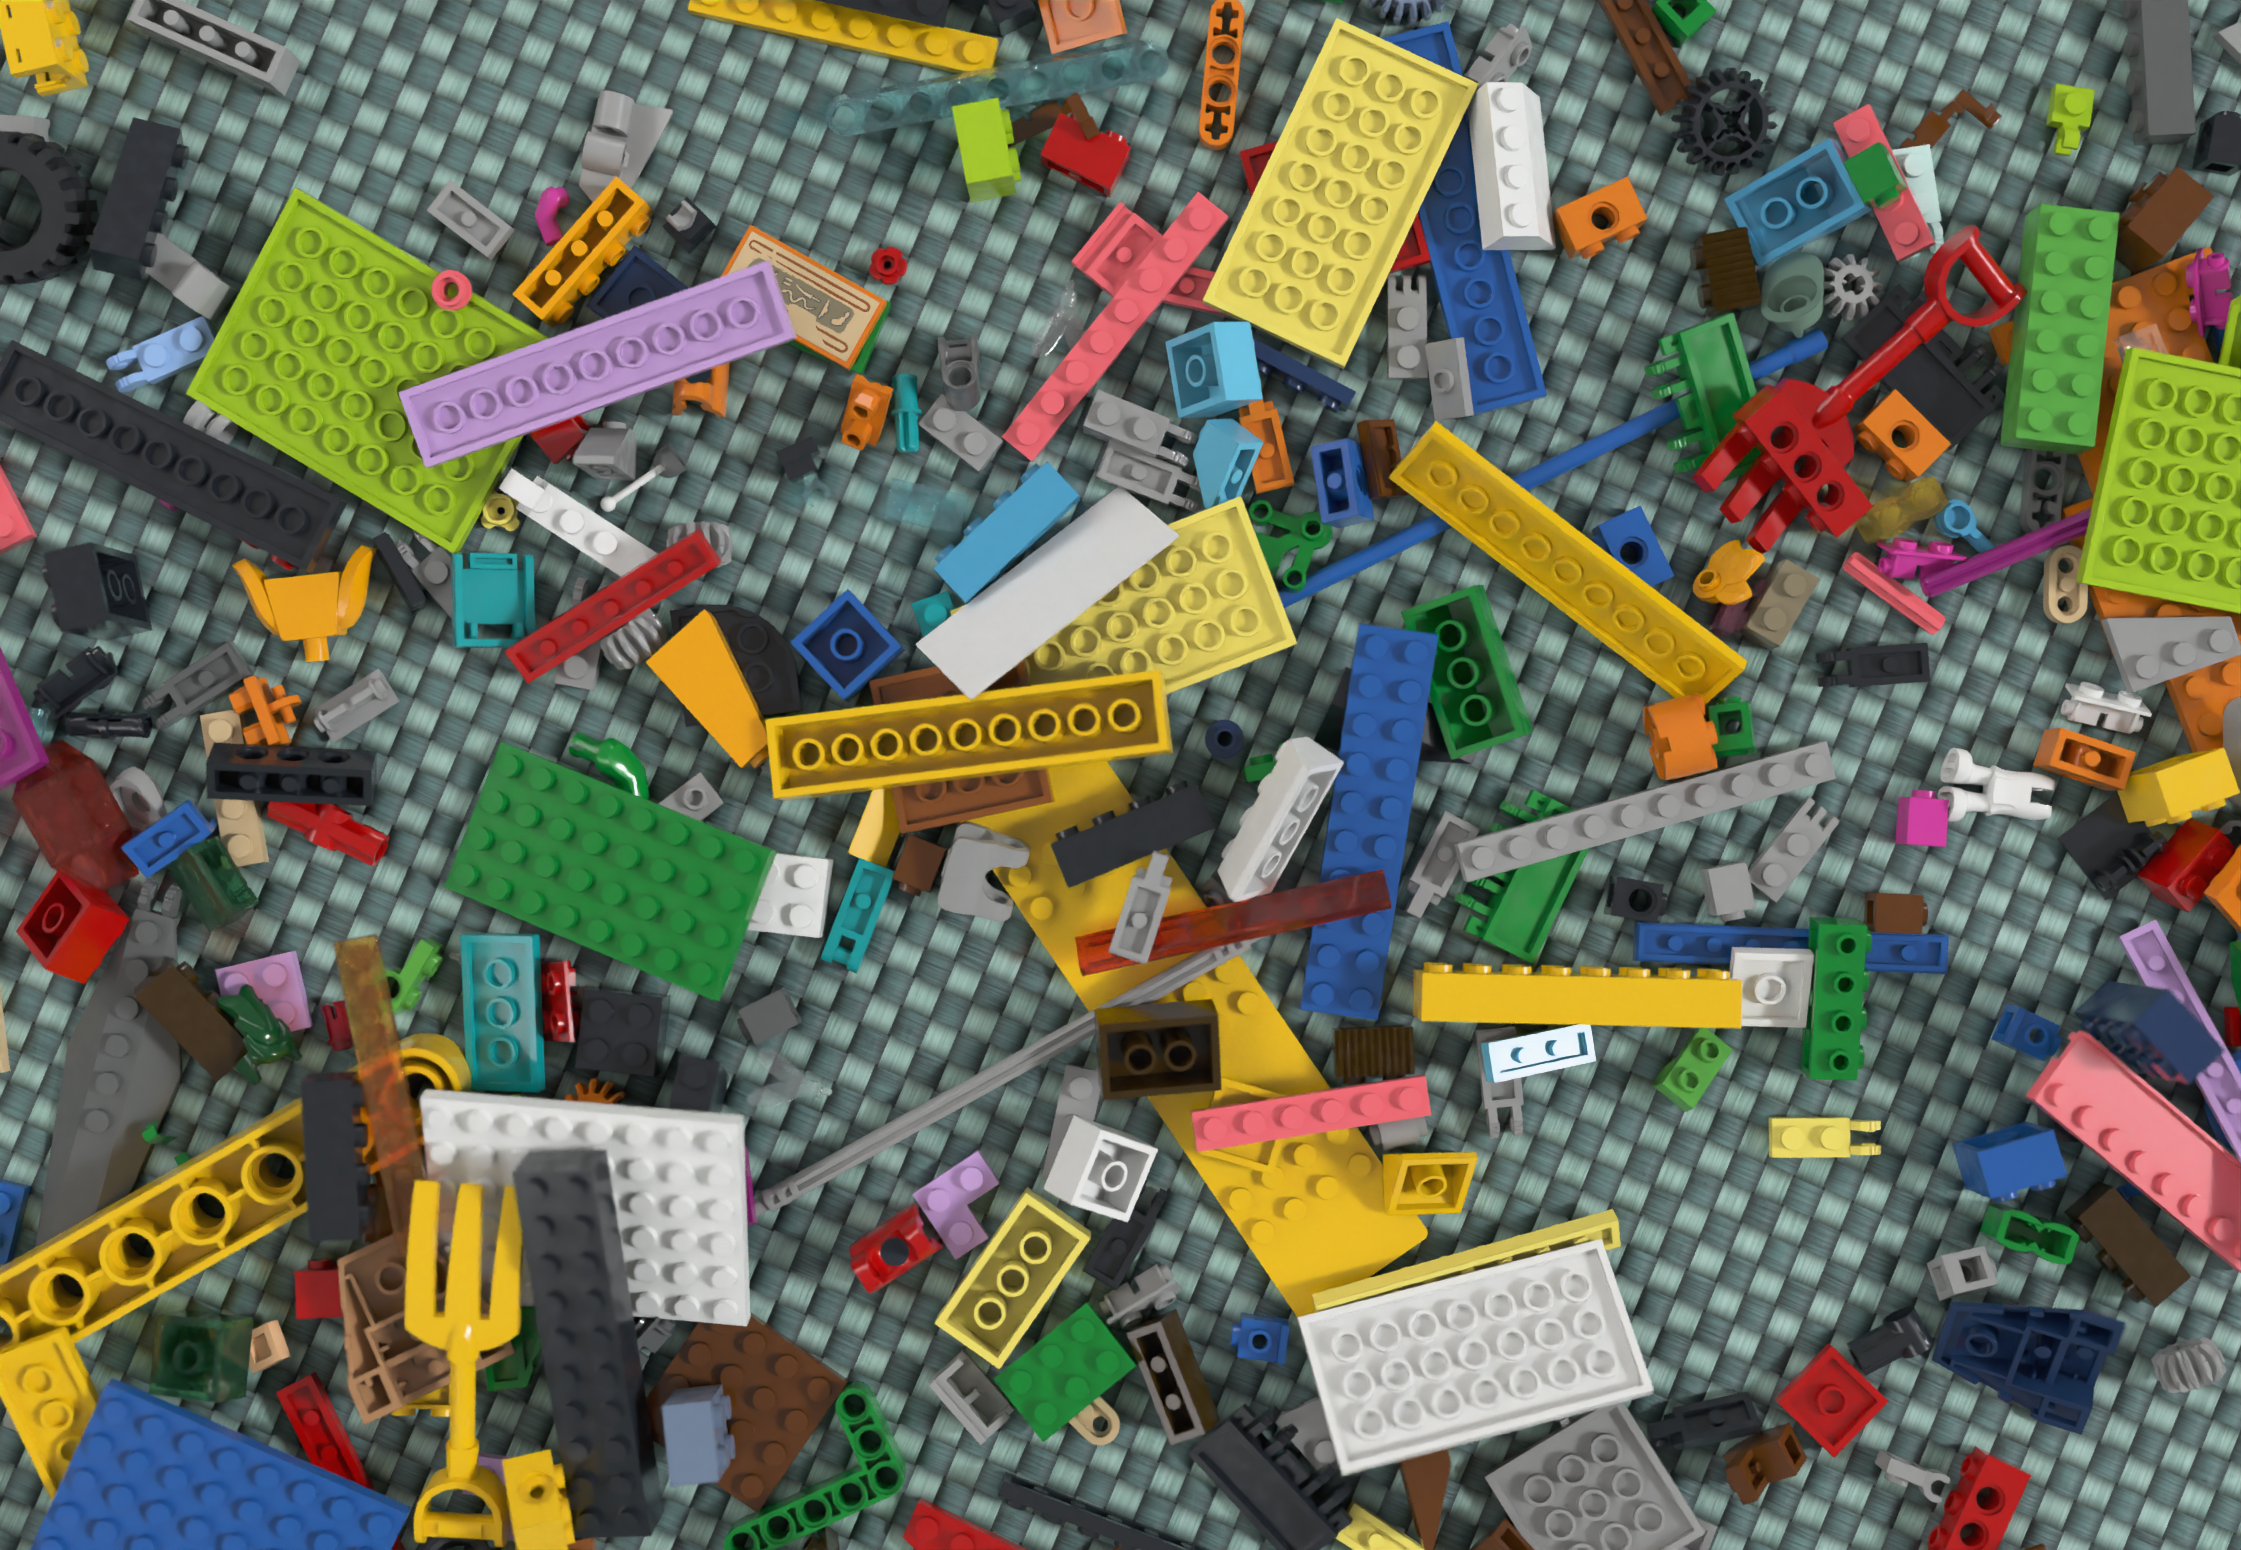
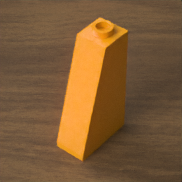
(711, 686)

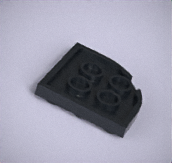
(760, 654)

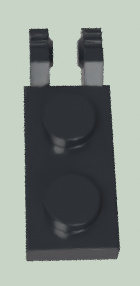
(1879, 665)
(1122, 1243)

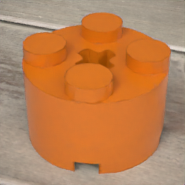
(1680, 737)

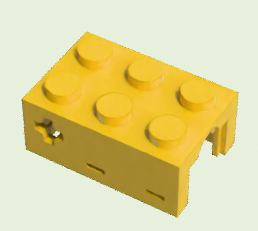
(47, 43)

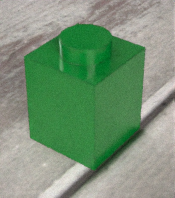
(1875, 176)

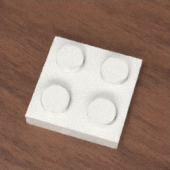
(1773, 985)

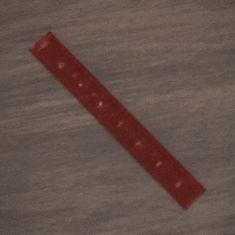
(1246, 920)

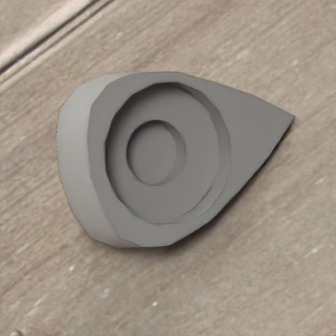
(138, 798)

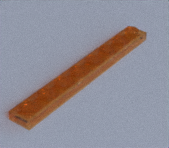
(383, 1078)

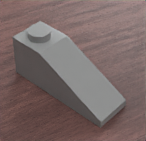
(608, 452)

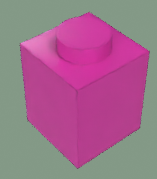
(1922, 819)

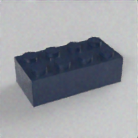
(2149, 1031)

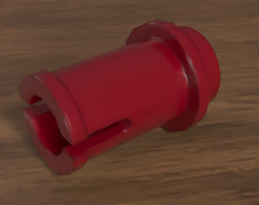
(338, 1028)

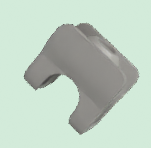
(971, 856)

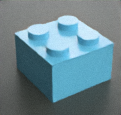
(1214, 369)

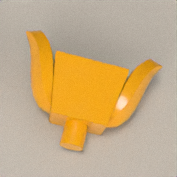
(312, 604)

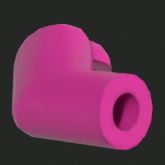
(546, 213)

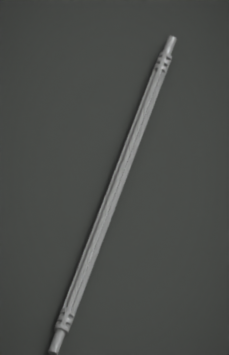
(990, 1079)

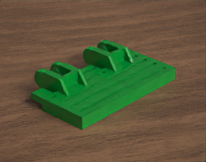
(1719, 382)
(1531, 895)

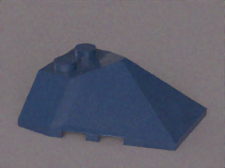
(2031, 1355)

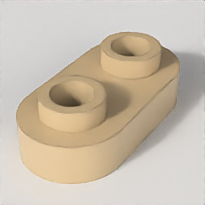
(2064, 586)
(1084, 1422)

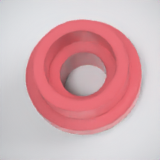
(440, 290)

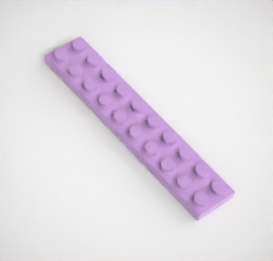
(598, 364)

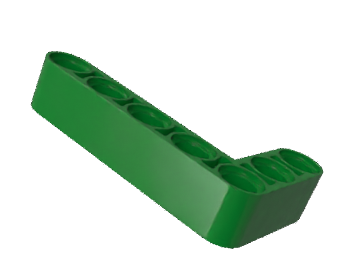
(830, 1490)

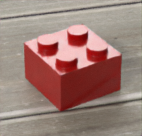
(72, 927)

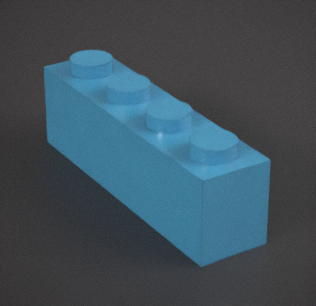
(1007, 532)

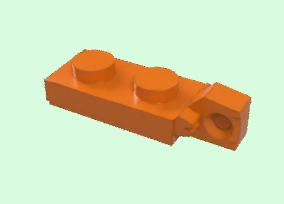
(1272, 465)

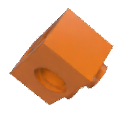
(1615, 202)
(1922, 443)
(2084, 759)

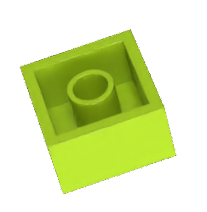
(983, 140)

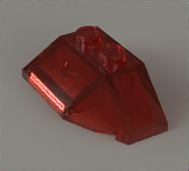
(76, 818)

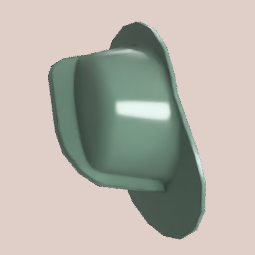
(1793, 292)

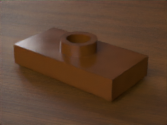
(1380, 457)

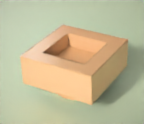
(267, 1347)

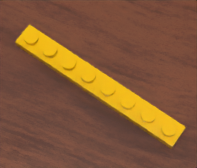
(857, 31)

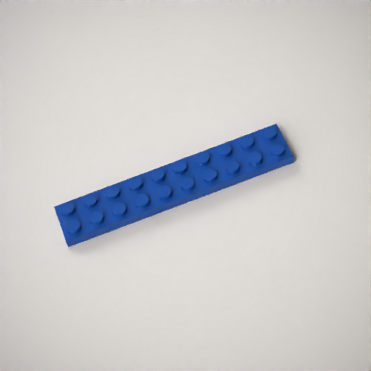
(1473, 284)
(1370, 812)

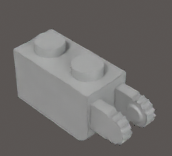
(1135, 428)

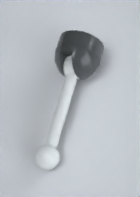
(666, 464)

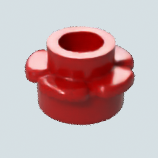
(895, 272)

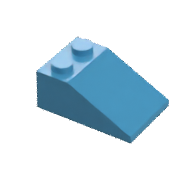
(1797, 202)

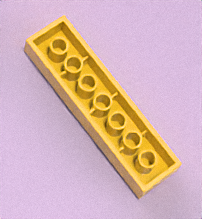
(1577, 998)

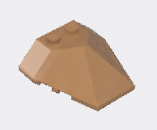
(383, 1358)

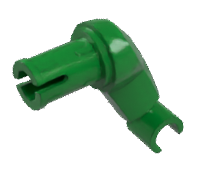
(614, 761)

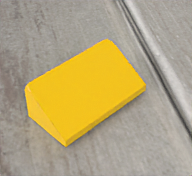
(877, 829)

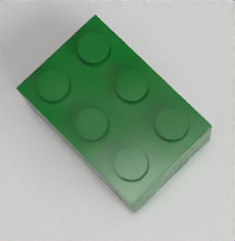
(1065, 1371)

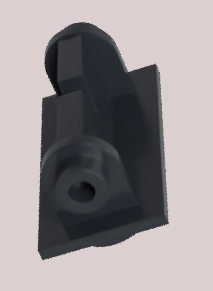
(91, 671)

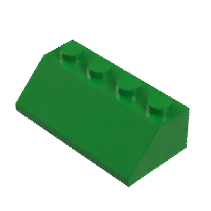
(1471, 673)

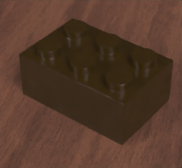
(1158, 1049)

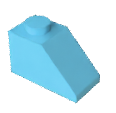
(1224, 460)

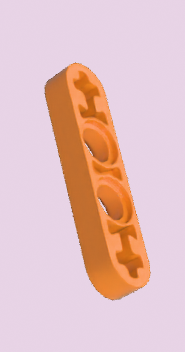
(1221, 73)

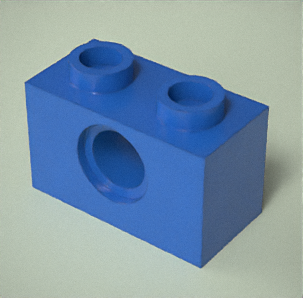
(1341, 483)
(1634, 530)

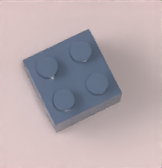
(697, 1435)

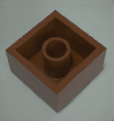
(2158, 217)

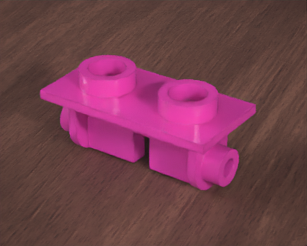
(2206, 277)
(1905, 555)

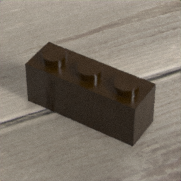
(192, 1016)
(2126, 1245)
(1173, 1377)

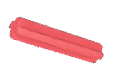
(1894, 593)

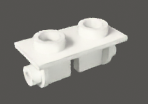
(2120, 710)

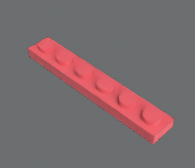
(1310, 1113)

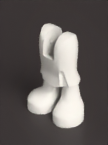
(2002, 791)

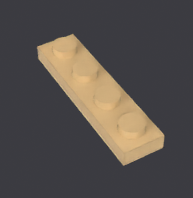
(238, 820)

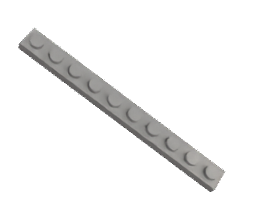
(1644, 811)

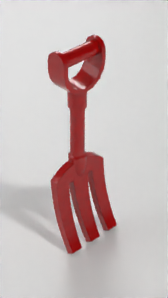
(1828, 409)

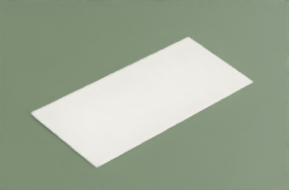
(1046, 591)

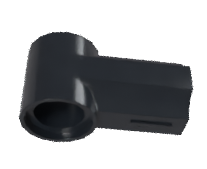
(1899, 1337)

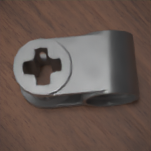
(960, 367)

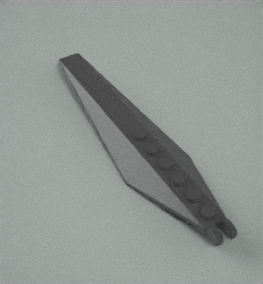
(114, 1079)

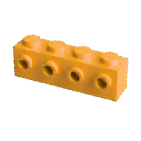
(584, 253)

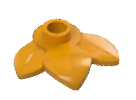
(1727, 574)

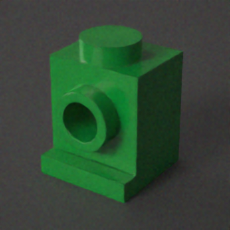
(1695, 16)
(1727, 711)

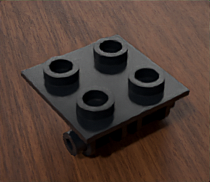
(2110, 847)

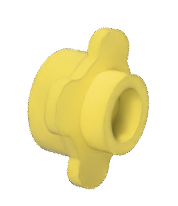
(491, 516)

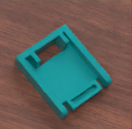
(491, 594)

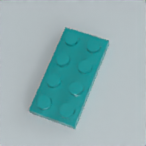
(503, 1011)

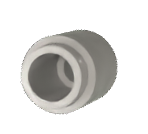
(1398, 1133)

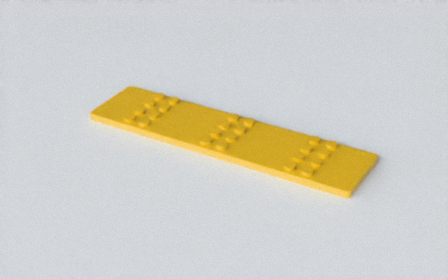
(1323, 1207)

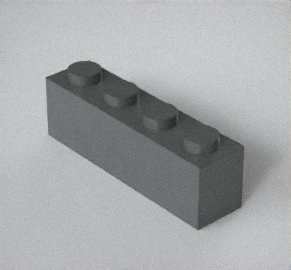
(2159, 71)

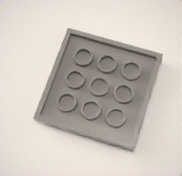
(1594, 1489)

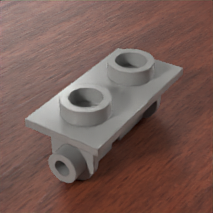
(1509, 50)
(355, 706)
(694, 798)
(1129, 1307)

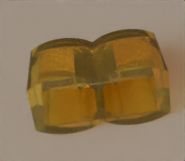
(1901, 510)

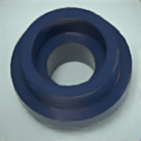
(1213, 745)

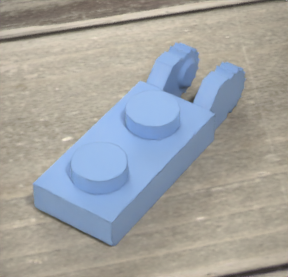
(165, 354)

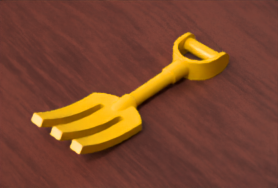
(463, 1333)

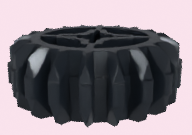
(1749, 139)

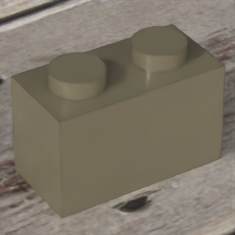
(1779, 604)

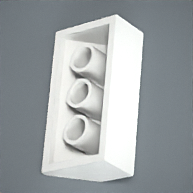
(1510, 168)
(1277, 818)

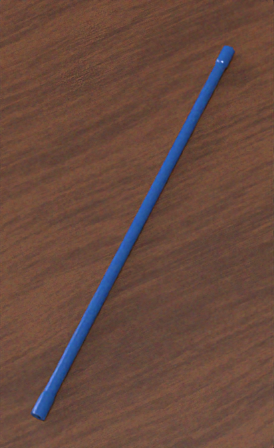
(1790, 353)

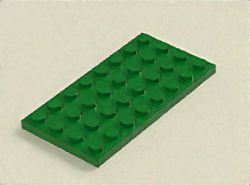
(610, 870)

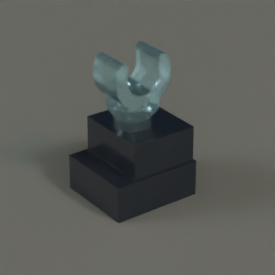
(800, 464)

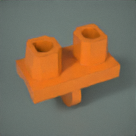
(865, 413)
(258, 696)

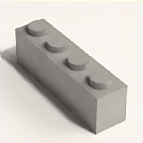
(217, 42)

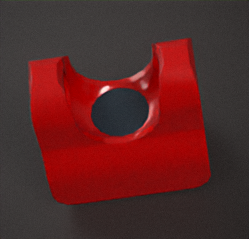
(891, 1249)

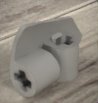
(619, 141)

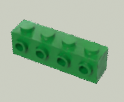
(1835, 1001)

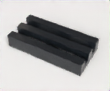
(399, 572)

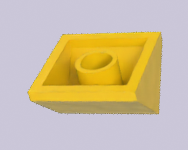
(1427, 1182)

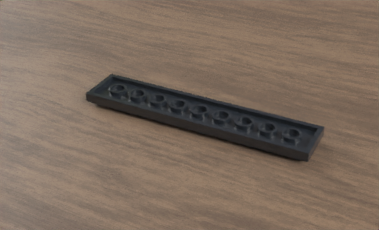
(166, 457)

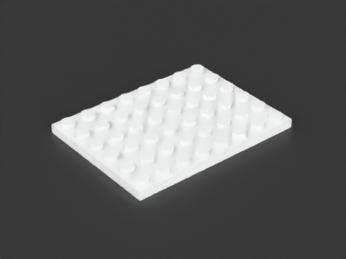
(671, 1179)

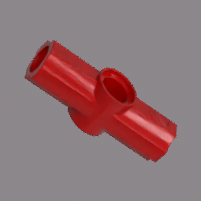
(332, 829)

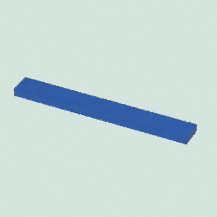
(1714, 945)

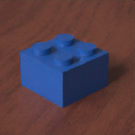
(847, 646)
(2010, 1161)

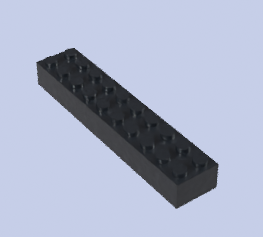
(589, 1342)

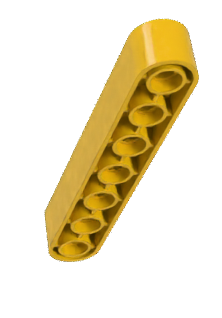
(181, 1233)

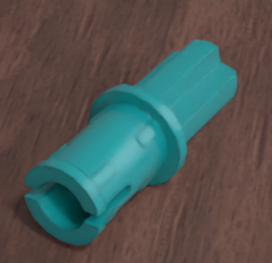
(906, 412)

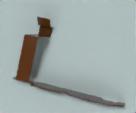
(1046, 117)
(1934, 126)

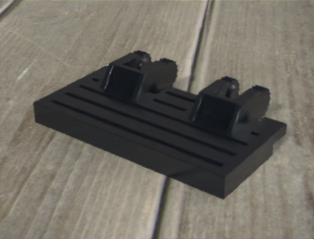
(1928, 373)
(1269, 1487)

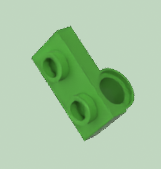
(422, 963)
(1693, 1069)

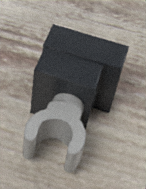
(688, 225)

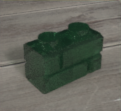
(213, 884)

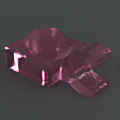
(1733, 617)

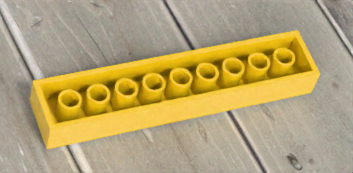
(969, 738)

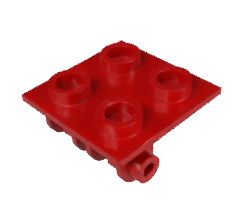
(558, 1019)

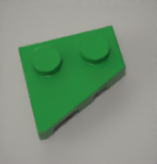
(519, 1367)

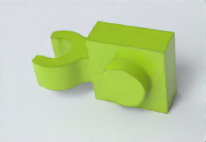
(2070, 113)

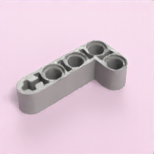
(190, 280)

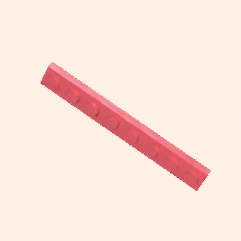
(1115, 326)

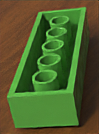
(2060, 329)

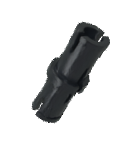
(108, 724)

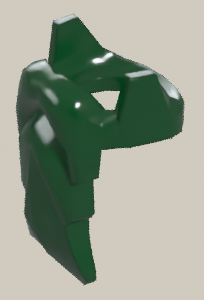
(263, 1033)

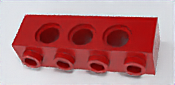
(1844, 499)
(1988, 1517)

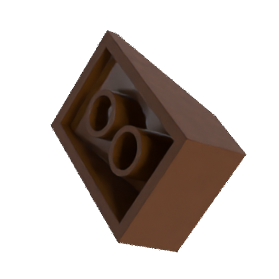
(1425, 1487)

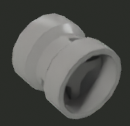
(210, 422)

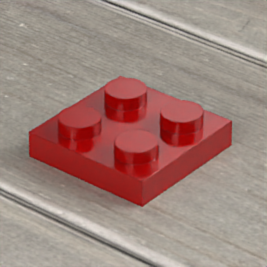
(1831, 1400)

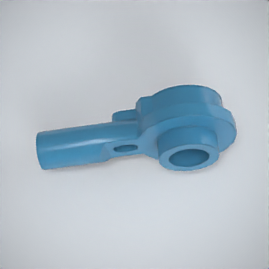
(1959, 521)

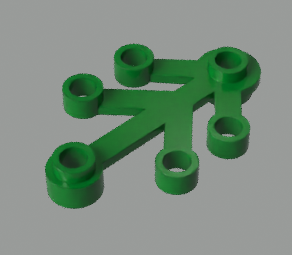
(1298, 537)

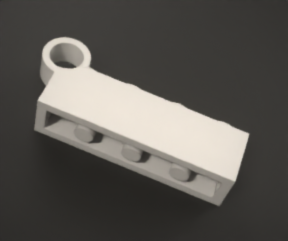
(576, 523)

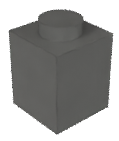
(768, 1016)

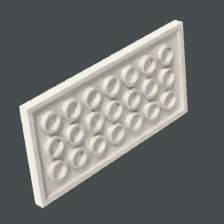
(1473, 1356)

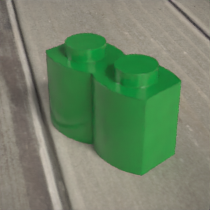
(2029, 1233)

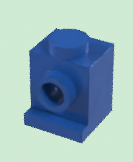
(2014, 1032)
(1273, 1328)

